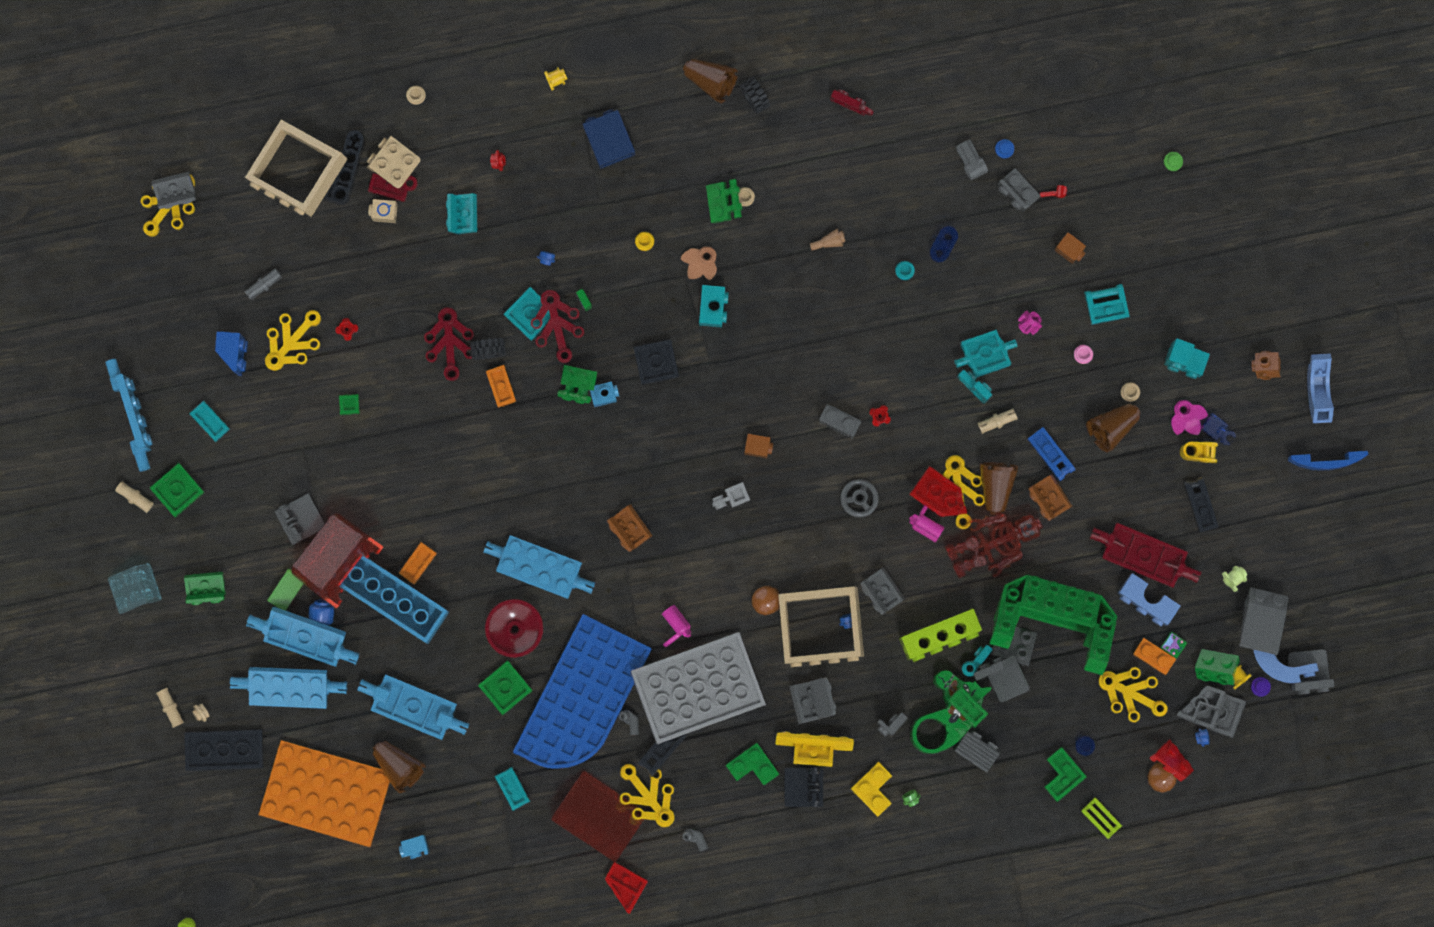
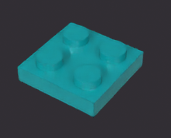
(524, 311)

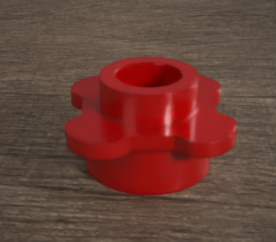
(497, 160)
(346, 324)
(884, 419)

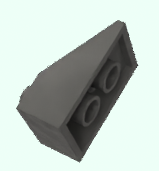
(1263, 620)

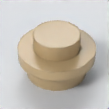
(416, 95)
(746, 196)
(1130, 392)
(200, 712)

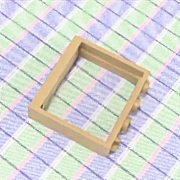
(322, 185)
(821, 594)

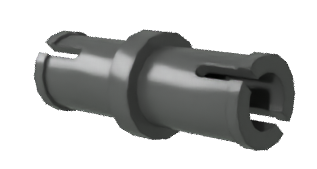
(263, 284)

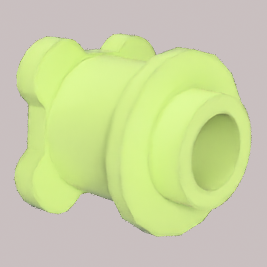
(1234, 577)

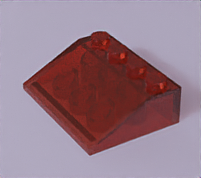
(598, 817)

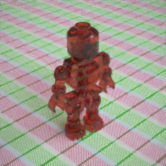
(1025, 529)

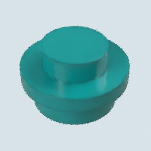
(905, 270)

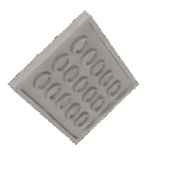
(697, 688)

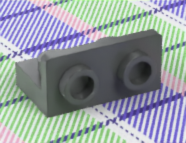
(1018, 190)
(895, 723)

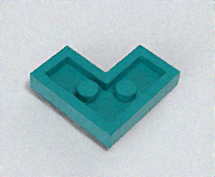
(979, 389)

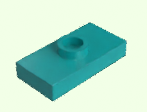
(209, 421)
(512, 788)

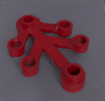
(555, 323)
(449, 341)

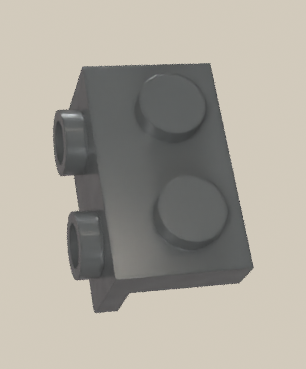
(174, 190)
(882, 591)

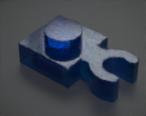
(1216, 428)

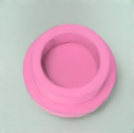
(1083, 354)

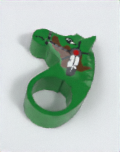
(953, 722)

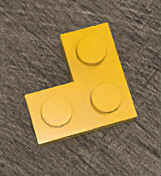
(868, 788)

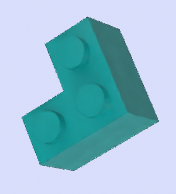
(1186, 358)

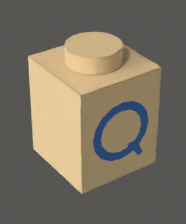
(383, 211)

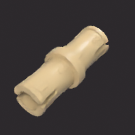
(997, 420)
(134, 496)
(170, 707)

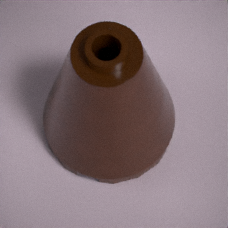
(712, 78)
(1113, 426)
(997, 485)
(398, 765)

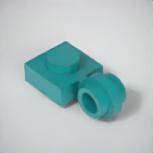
(981, 654)

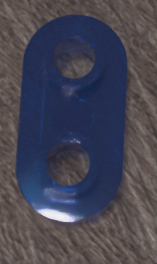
(943, 245)

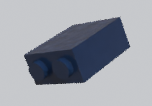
(608, 138)

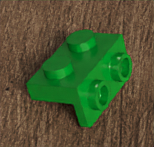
(205, 588)
(1216, 667)

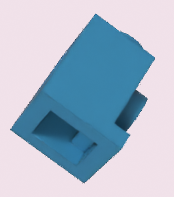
(599, 400)
(414, 847)

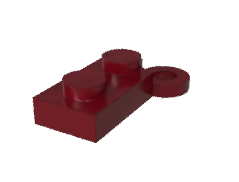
(856, 105)
(383, 188)

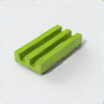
(1106, 812)

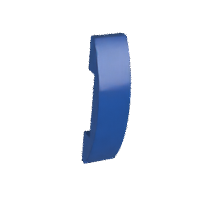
(1305, 461)

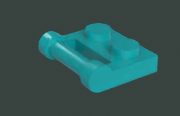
(1108, 310)

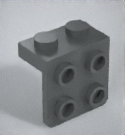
(1005, 677)
(1320, 681)
(813, 700)

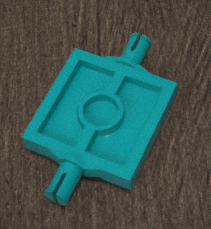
(985, 353)

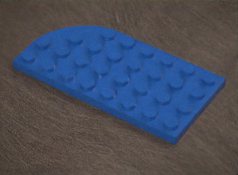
(582, 696)

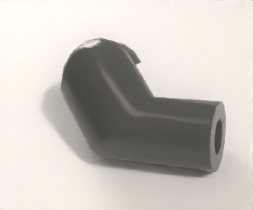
(632, 720)
(696, 837)

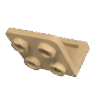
(393, 162)

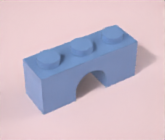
(1133, 592)

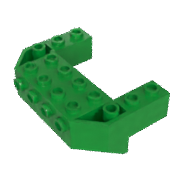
(1061, 607)

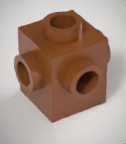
(1266, 365)

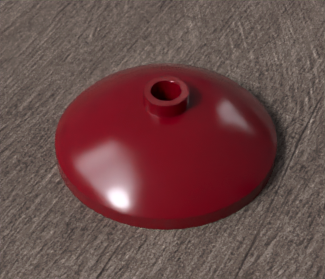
(511, 614)

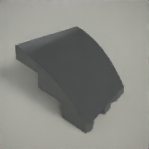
(1214, 711)

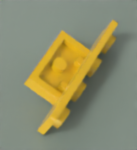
(814, 749)

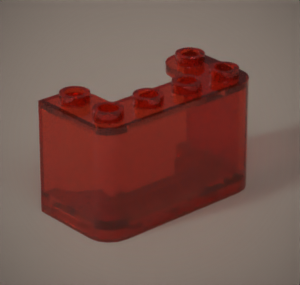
(333, 557)

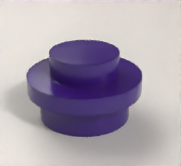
(1260, 687)

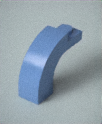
(1319, 388)
(1282, 673)

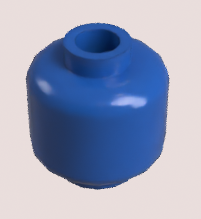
(321, 612)

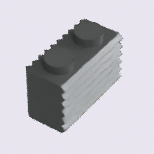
(839, 421)
(977, 751)

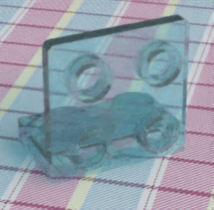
(134, 588)

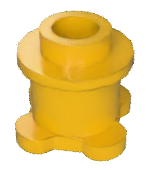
(555, 78)
(1240, 677)

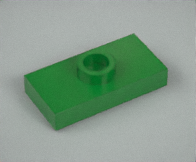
(967, 706)

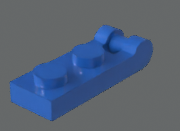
(1051, 453)

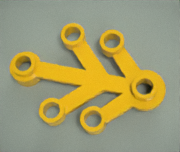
(162, 213)
(290, 342)
(965, 489)
(1129, 693)
(648, 798)

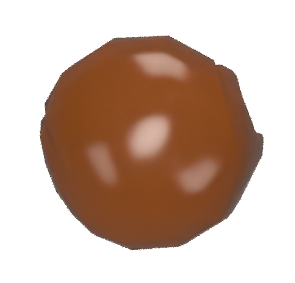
(766, 600)
(1160, 779)

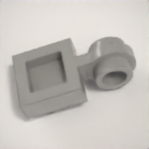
(735, 495)

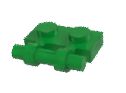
(719, 202)
(579, 378)

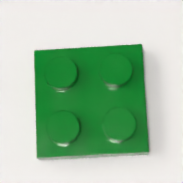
(177, 490)
(505, 688)

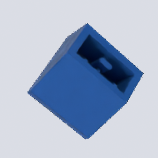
(231, 349)

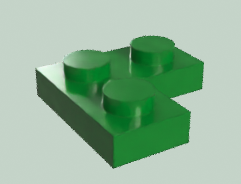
(754, 760)
(1069, 774)

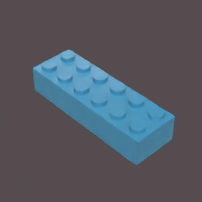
(394, 599)

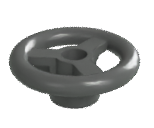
(864, 485)

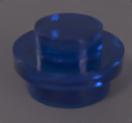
(1085, 746)

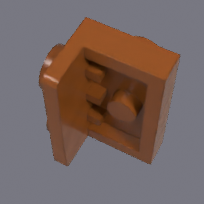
(1049, 497)
(629, 528)

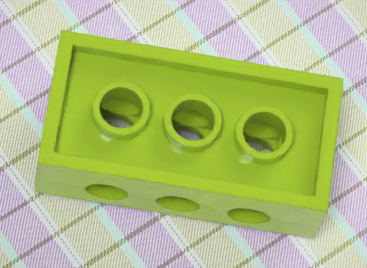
(967, 620)

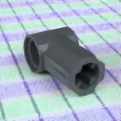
(973, 164)

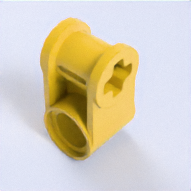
(1203, 452)

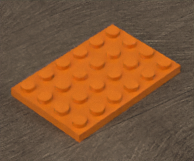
(325, 793)

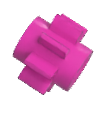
(1029, 322)

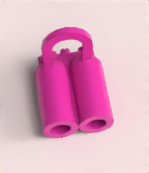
(926, 526)
(677, 622)

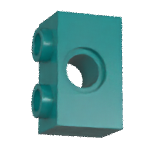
(709, 295)

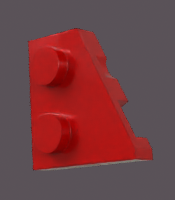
(1173, 761)
(625, 885)

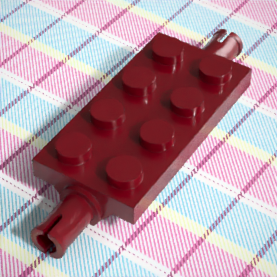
(1145, 555)

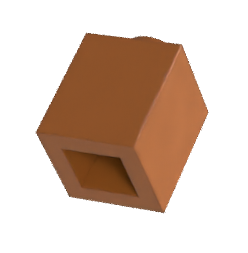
(1071, 248)
(758, 446)

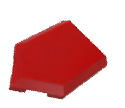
(939, 494)

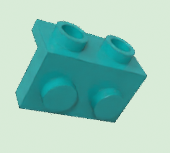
(462, 213)

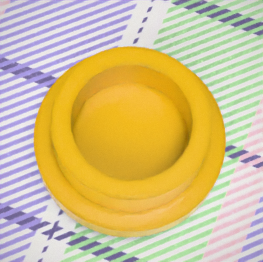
(644, 241)

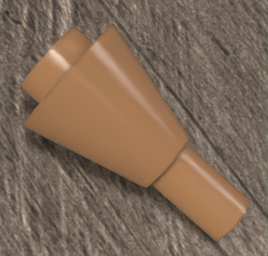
(833, 239)

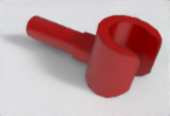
(1060, 192)

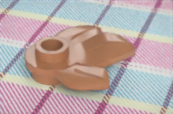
(698, 265)

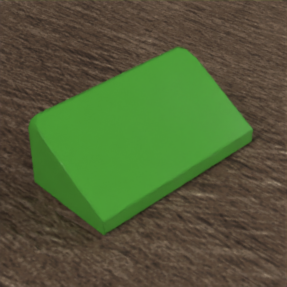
(285, 591)

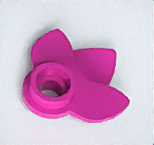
(1190, 420)

